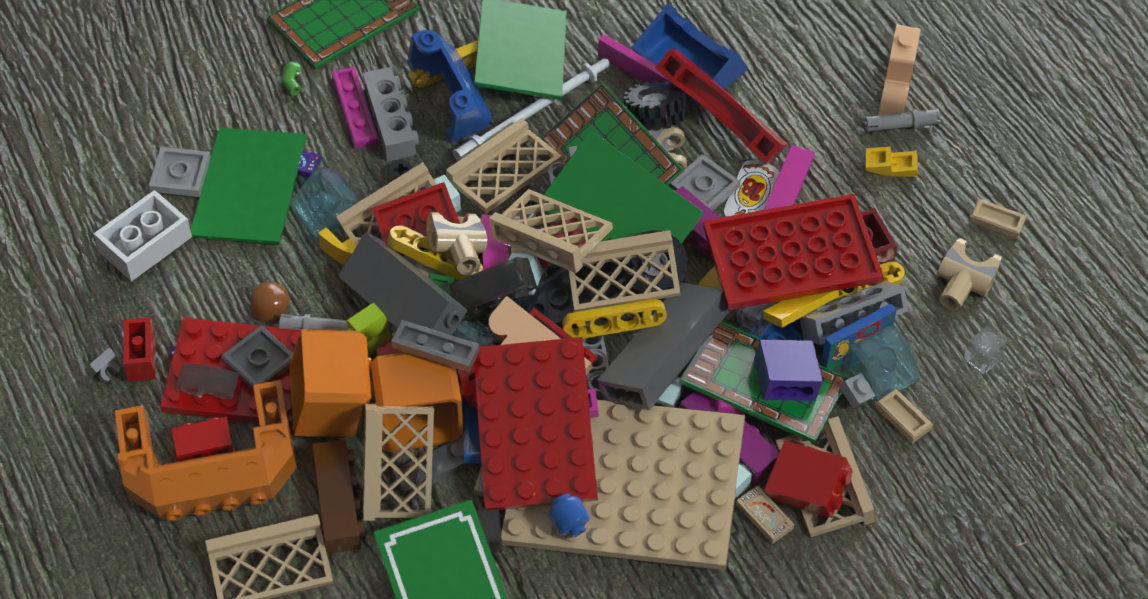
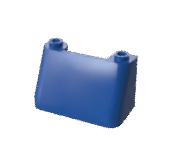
(675, 32)
(437, 56)

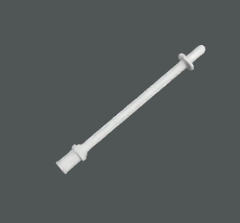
(588, 73)

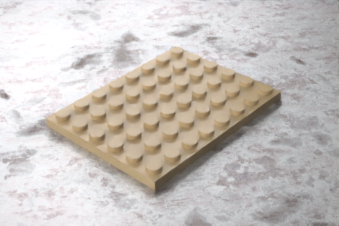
(660, 488)

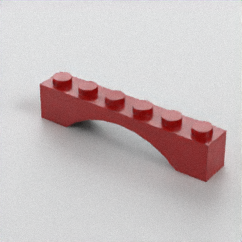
(727, 109)

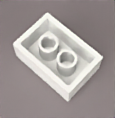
(142, 235)

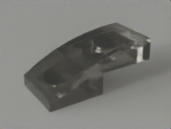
(207, 379)

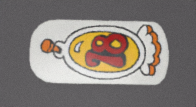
(755, 188)

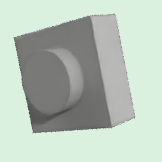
(857, 390)

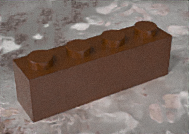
(336, 496)

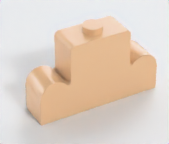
(899, 70)
(515, 325)

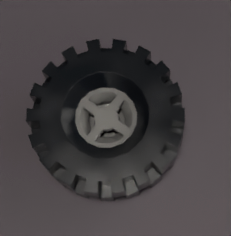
(656, 104)
(661, 259)

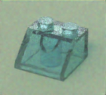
(322, 199)
(884, 361)

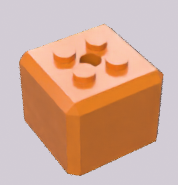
(418, 382)
(329, 383)

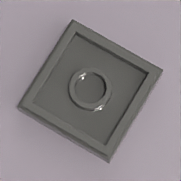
(258, 358)

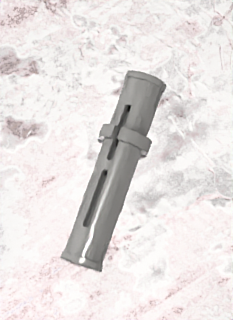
(901, 120)
(311, 323)

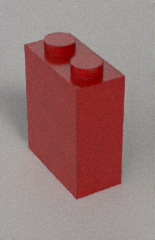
(809, 479)

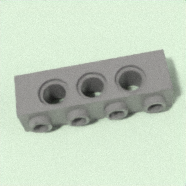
(389, 114)
(851, 308)

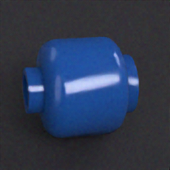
(568, 515)

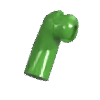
(288, 75)

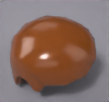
(269, 301)

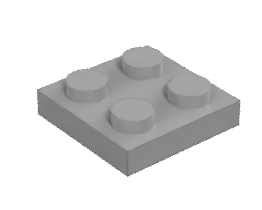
(180, 171)
(707, 182)

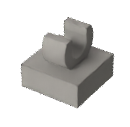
(102, 363)

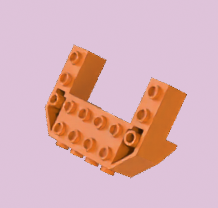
(213, 480)

